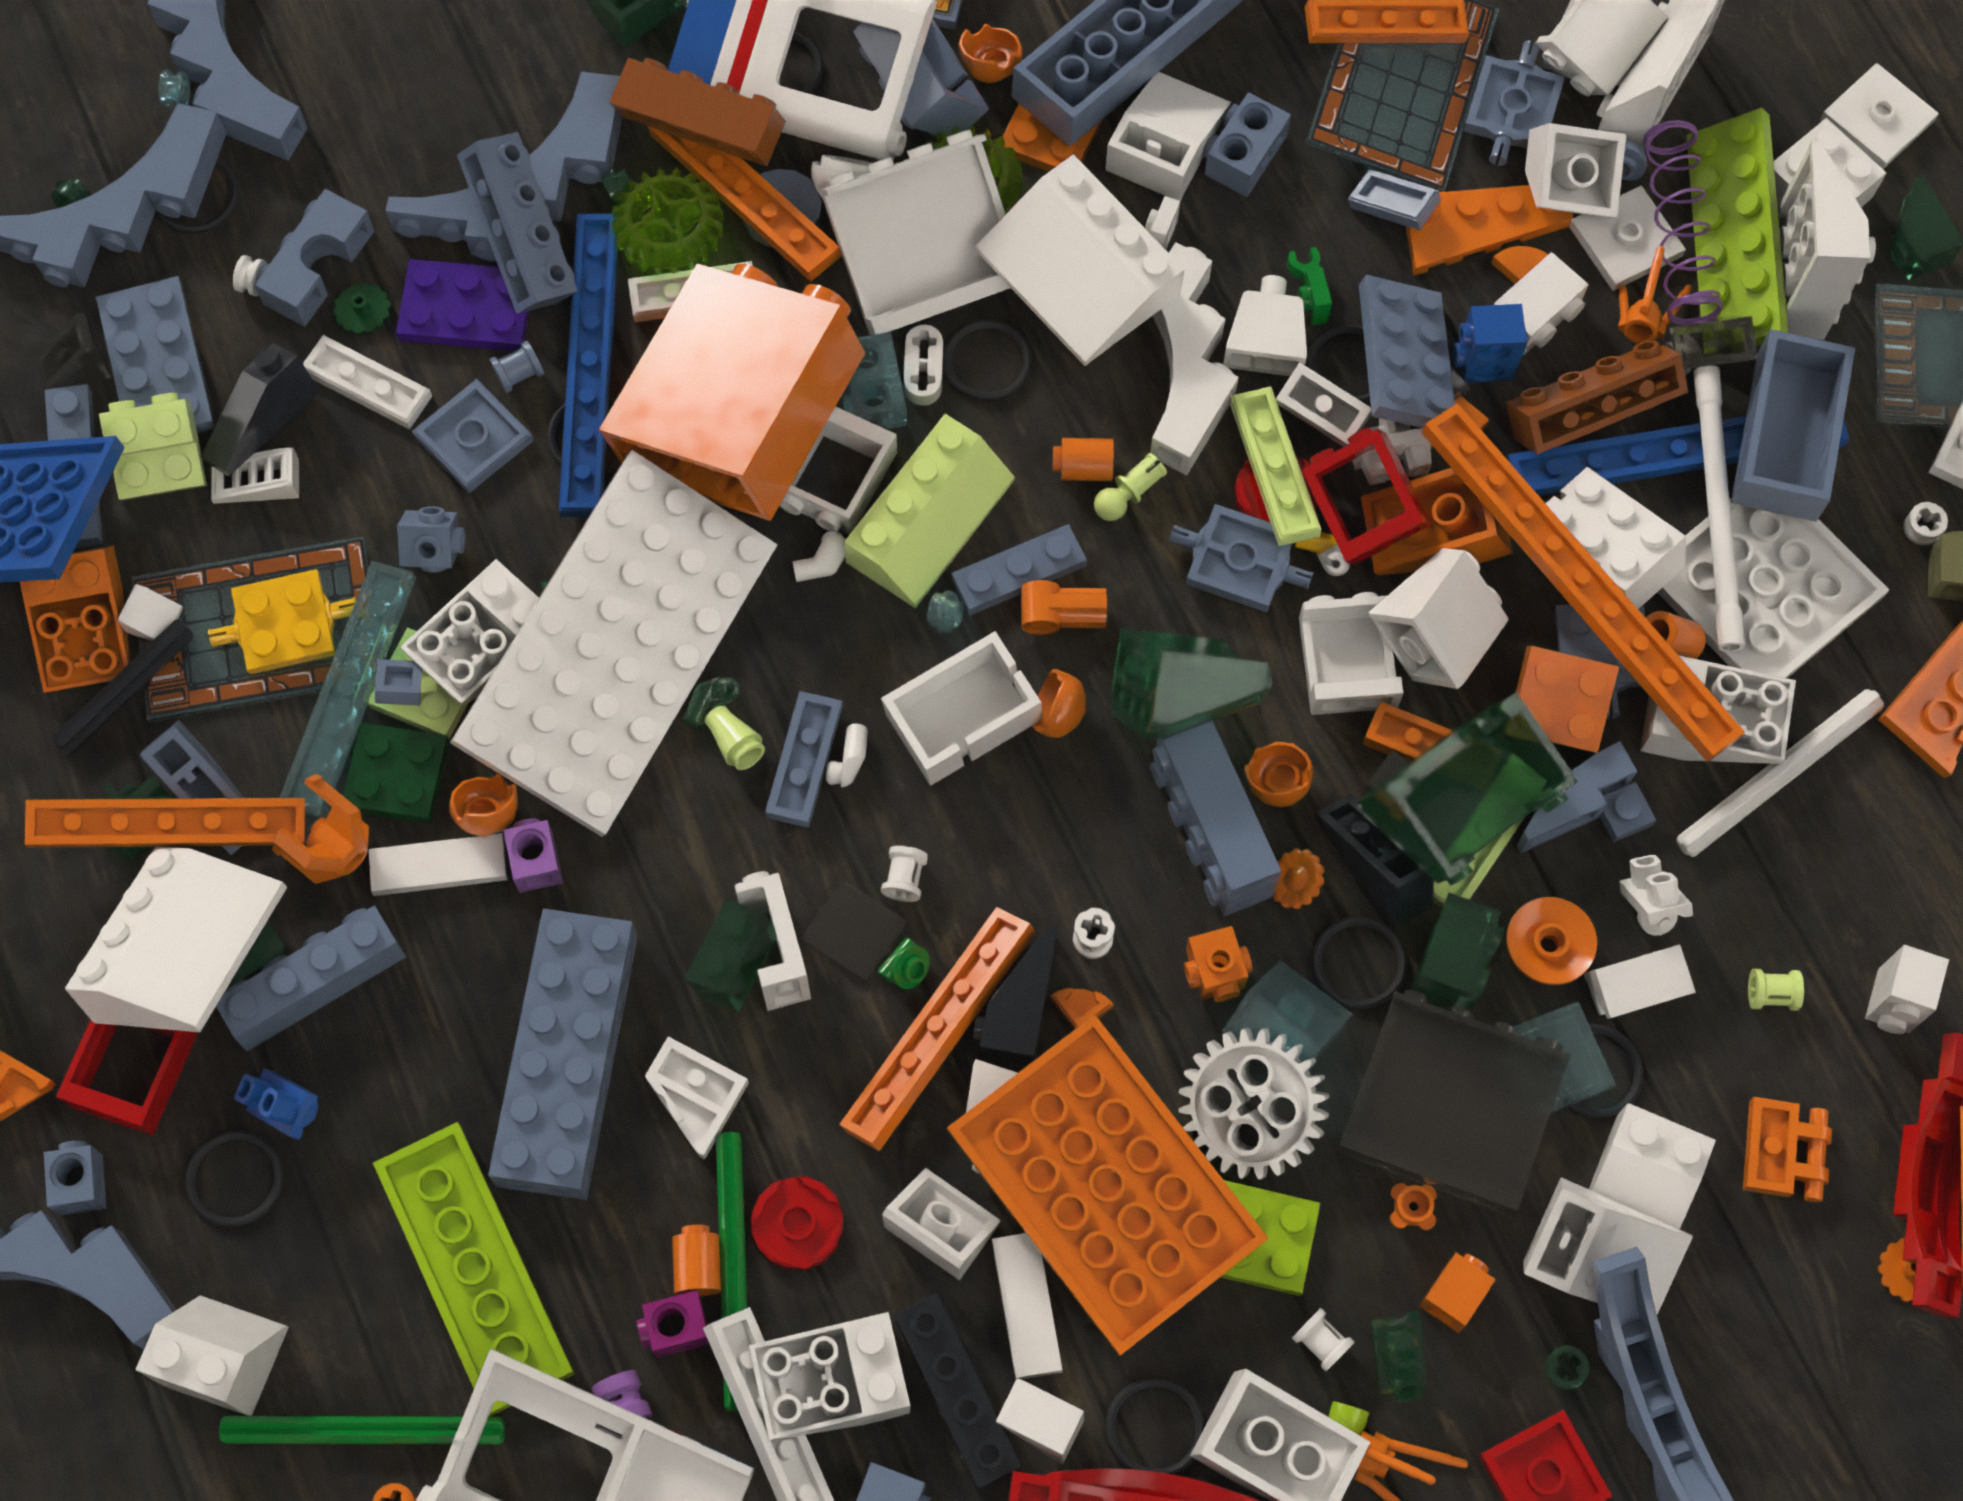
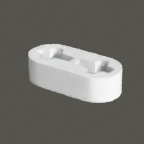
(914, 364)

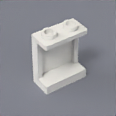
(1600, 41)
(1346, 656)
(787, 981)

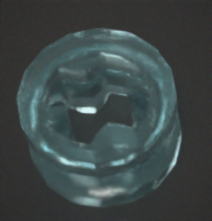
(173, 88)

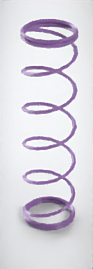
(1705, 295)

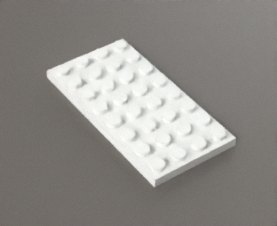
(614, 644)

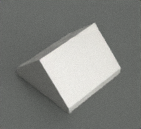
(940, 1222)

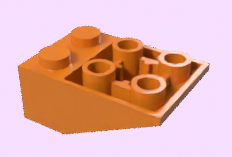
(77, 622)

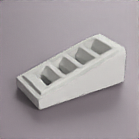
(271, 489)

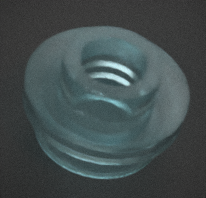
(945, 611)

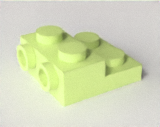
(159, 446)

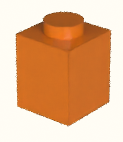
(1458, 1291)

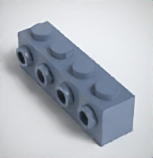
(517, 222)
(309, 977)

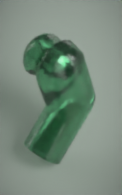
(709, 696)

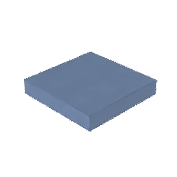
(472, 436)

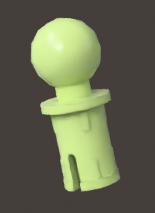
(1112, 502)

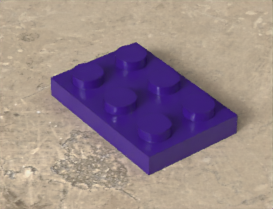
(459, 307)

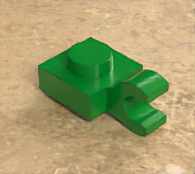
(1314, 289)

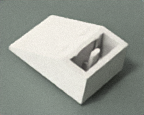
(1165, 135)
(472, 632)
(1752, 698)
(1589, 1227)
(830, 1378)

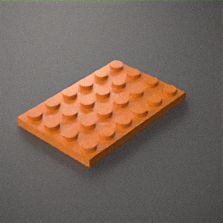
(1107, 1184)

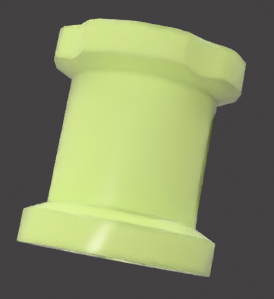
(1775, 989)

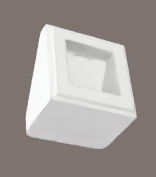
(148, 613)

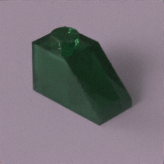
(1923, 233)

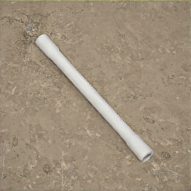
(1728, 613)

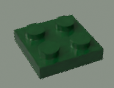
(396, 772)

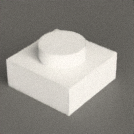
(1163, 222)

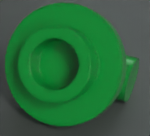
(906, 965)

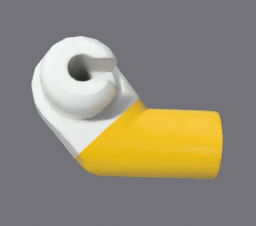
(1327, 552)

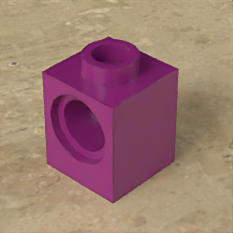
(692, 1336)

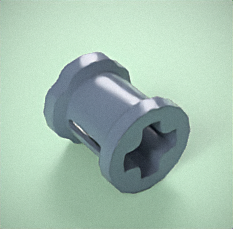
(516, 366)

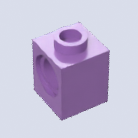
(534, 873)

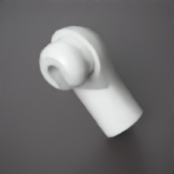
(826, 560)
(853, 757)

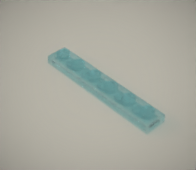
(349, 683)

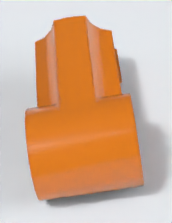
(1049, 607)

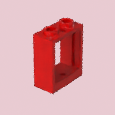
(1386, 534)
(86, 1061)

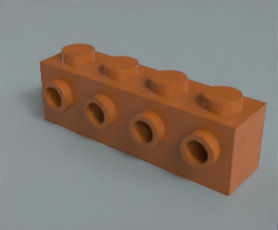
(697, 110)
(1596, 396)

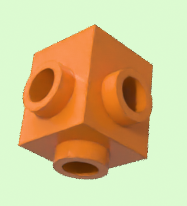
(1217, 964)

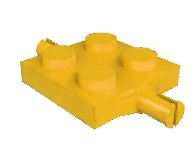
(282, 622)

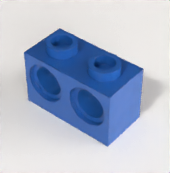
(1490, 343)

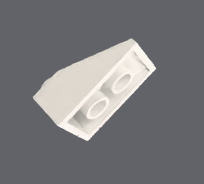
(1652, 1165)
(1278, 1443)

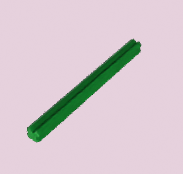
(731, 1232)
(350, 1430)

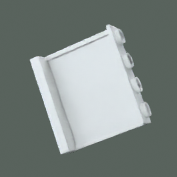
(915, 230)

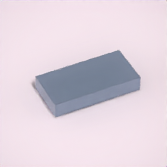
(1394, 199)

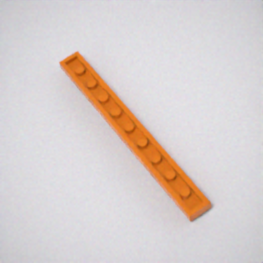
(1583, 583)

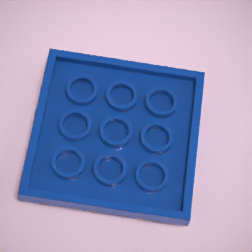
(48, 500)

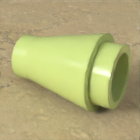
(735, 739)

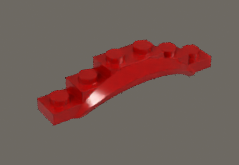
(1931, 1187)
(1116, 1485)

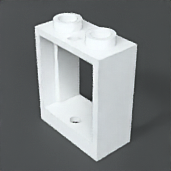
(863, 438)

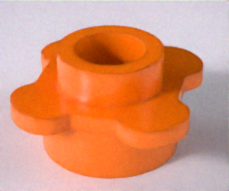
(1424, 1198)

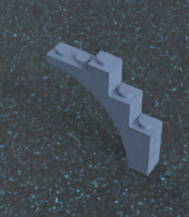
(241, 101)
(577, 149)
(119, 215)
(101, 1271)
(1653, 1401)

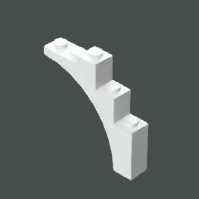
(1197, 388)

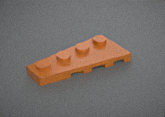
(1931, 707)

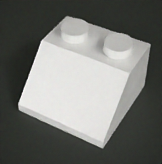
(1575, 169)

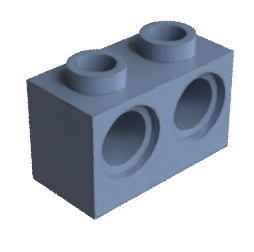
(1252, 146)

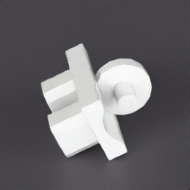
(1409, 446)
(1654, 895)

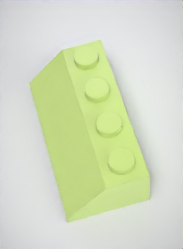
(928, 511)

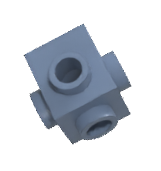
(429, 539)

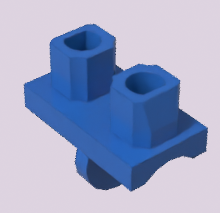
(278, 1102)

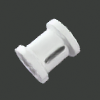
(904, 873)
(1102, 942)
(1323, 1339)

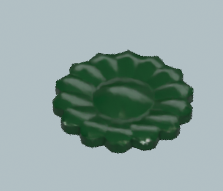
(362, 308)

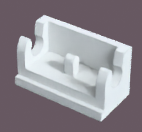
(1640, 982)

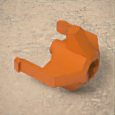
(335, 842)

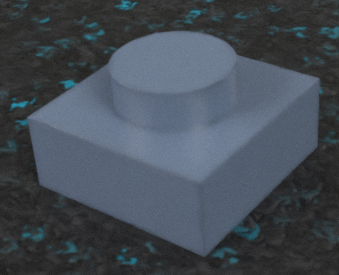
(398, 682)
(1626, 812)

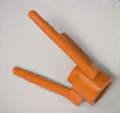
(1644, 319)
(1381, 1457)

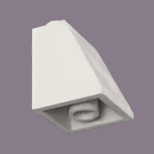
(1441, 619)
(213, 1353)

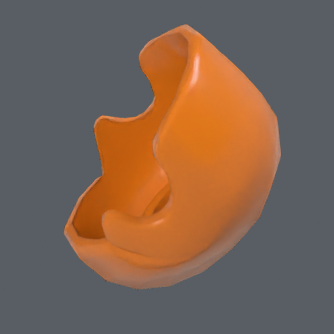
(990, 53)
(1062, 704)
(1279, 774)
(484, 805)

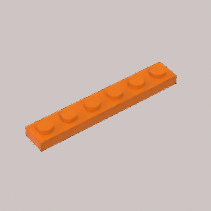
(756, 204)
(162, 822)
(937, 1028)

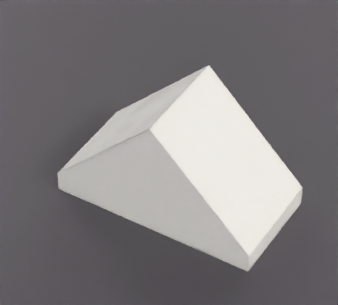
(1041, 1420)

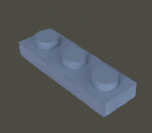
(1005, 573)
(804, 759)

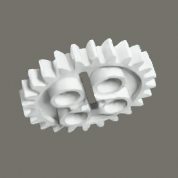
(1286, 1078)

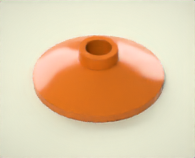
(1565, 926)

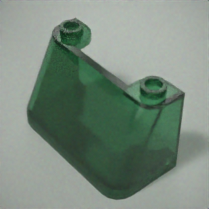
(1181, 682)
(1469, 789)

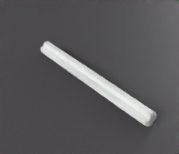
(1777, 776)

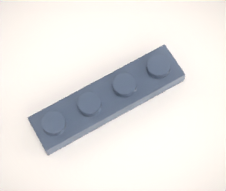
(71, 417)

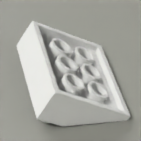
(1659, 69)
(1821, 244)
(1081, 261)
(174, 941)

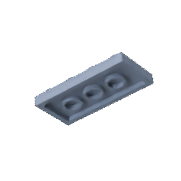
(155, 346)
(1405, 351)

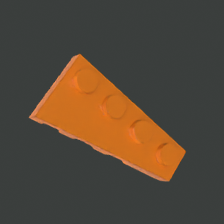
(1478, 222)

